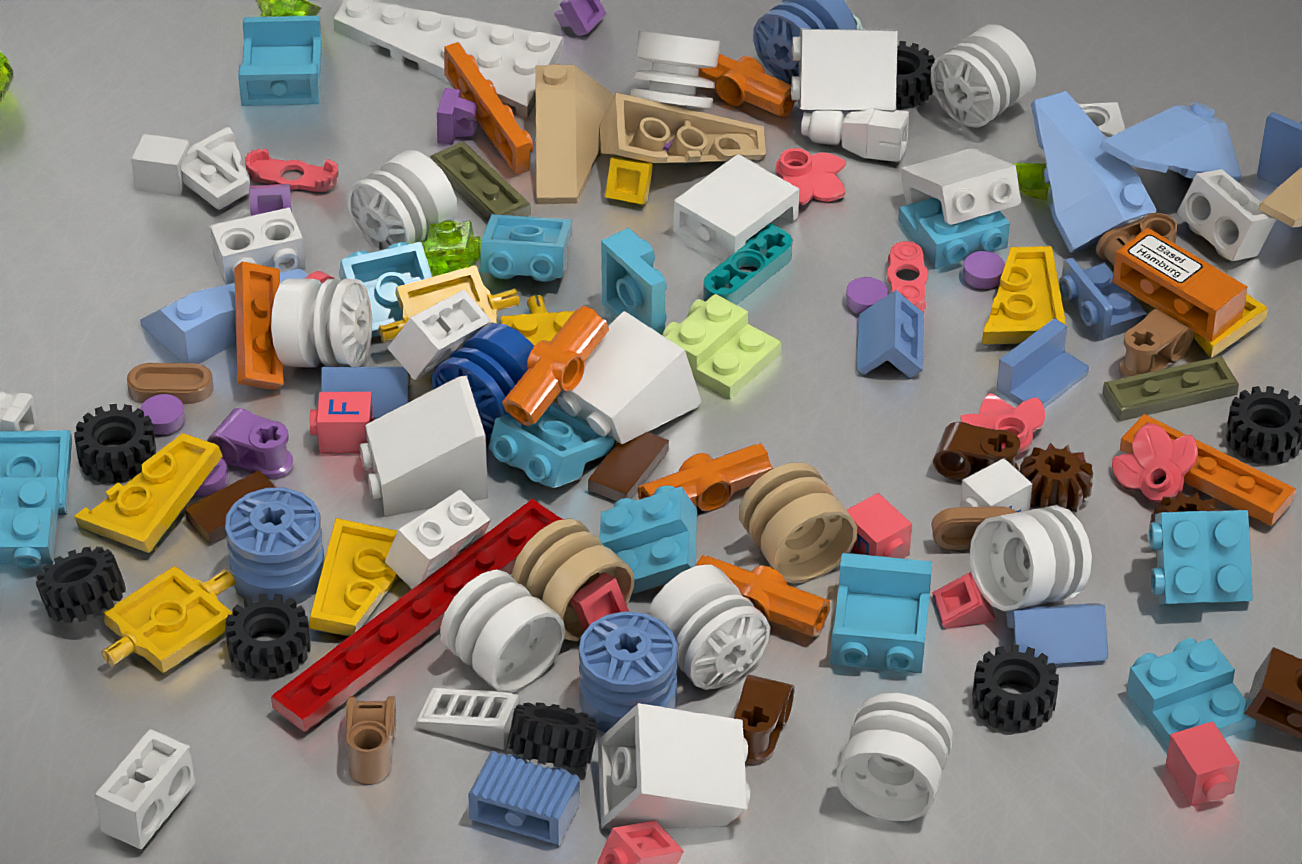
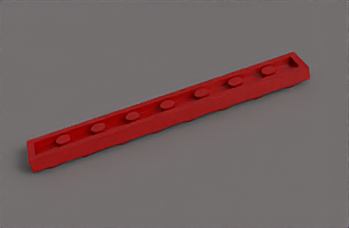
(404, 623)

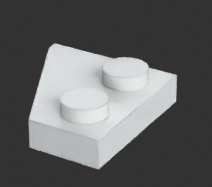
(216, 169)

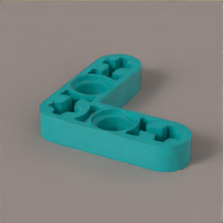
(754, 254)

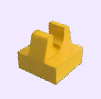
(629, 180)

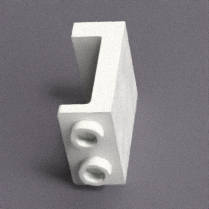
(845, 69)
(965, 183)
(733, 206)

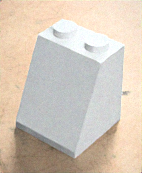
(632, 382)
(427, 451)
(672, 769)

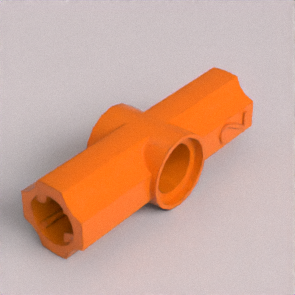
(747, 82)
(555, 366)
(713, 481)
(775, 598)

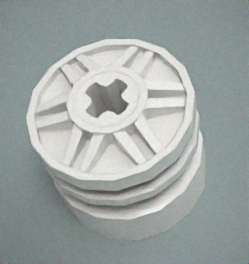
(675, 68)
(983, 75)
(401, 201)
(322, 323)
(1030, 557)
(713, 625)
(502, 631)
(894, 757)

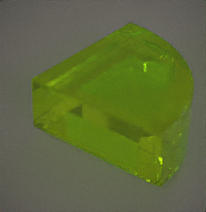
(1032, 179)

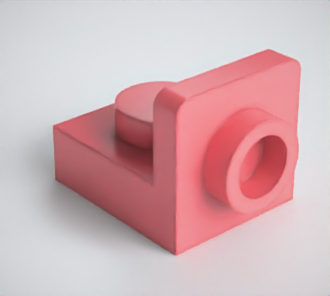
(640, 845)

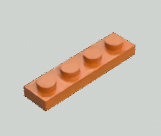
(493, 116)
(1227, 478)

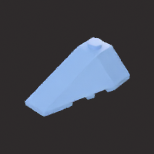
(1179, 140)
(1087, 184)
(200, 322)

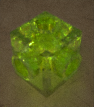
(451, 247)

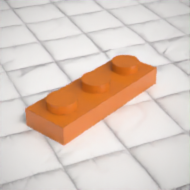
(254, 302)

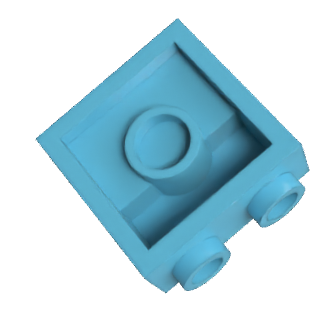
(948, 243)
(525, 247)
(381, 275)
(631, 281)
(551, 449)
(28, 520)
(653, 535)
(1201, 557)
(1188, 690)

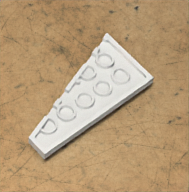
(502, 52)

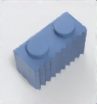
(525, 797)

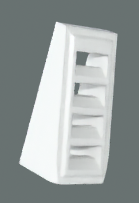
(480, 729)

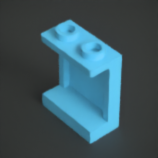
(281, 61)
(881, 613)

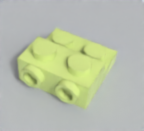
(722, 345)

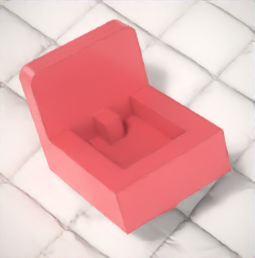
(598, 599)

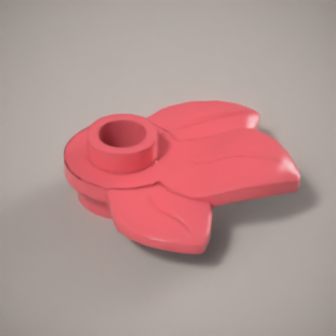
(812, 174)
(1000, 415)
(1153, 458)

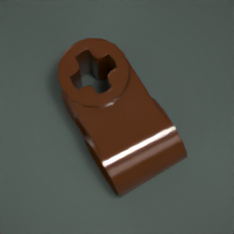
(971, 448)
(764, 712)

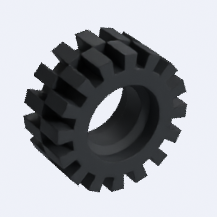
(913, 75)
(109, 427)
(1263, 441)
(80, 584)
(268, 655)
(1012, 707)
(552, 735)

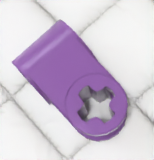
(254, 443)

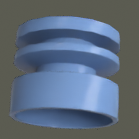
(776, 29)
(275, 545)
(626, 663)

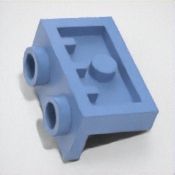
(1098, 300)

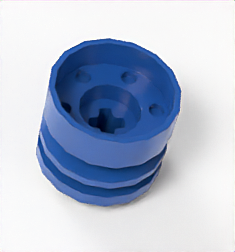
(493, 364)

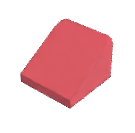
(962, 604)

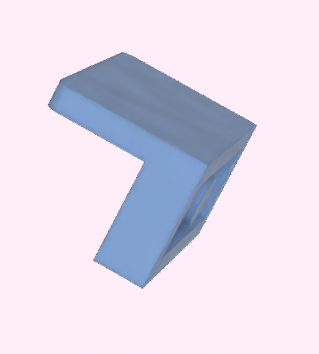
(1280, 149)
(893, 333)
(1040, 367)
(386, 384)
(1062, 631)

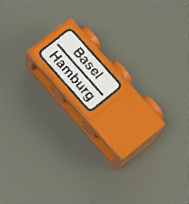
(1179, 284)

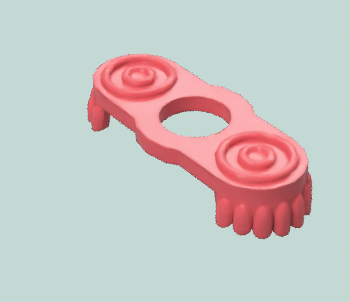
(269, 171)
(908, 256)

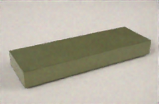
(480, 183)
(1170, 388)

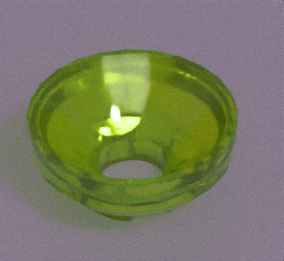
(280, 8)

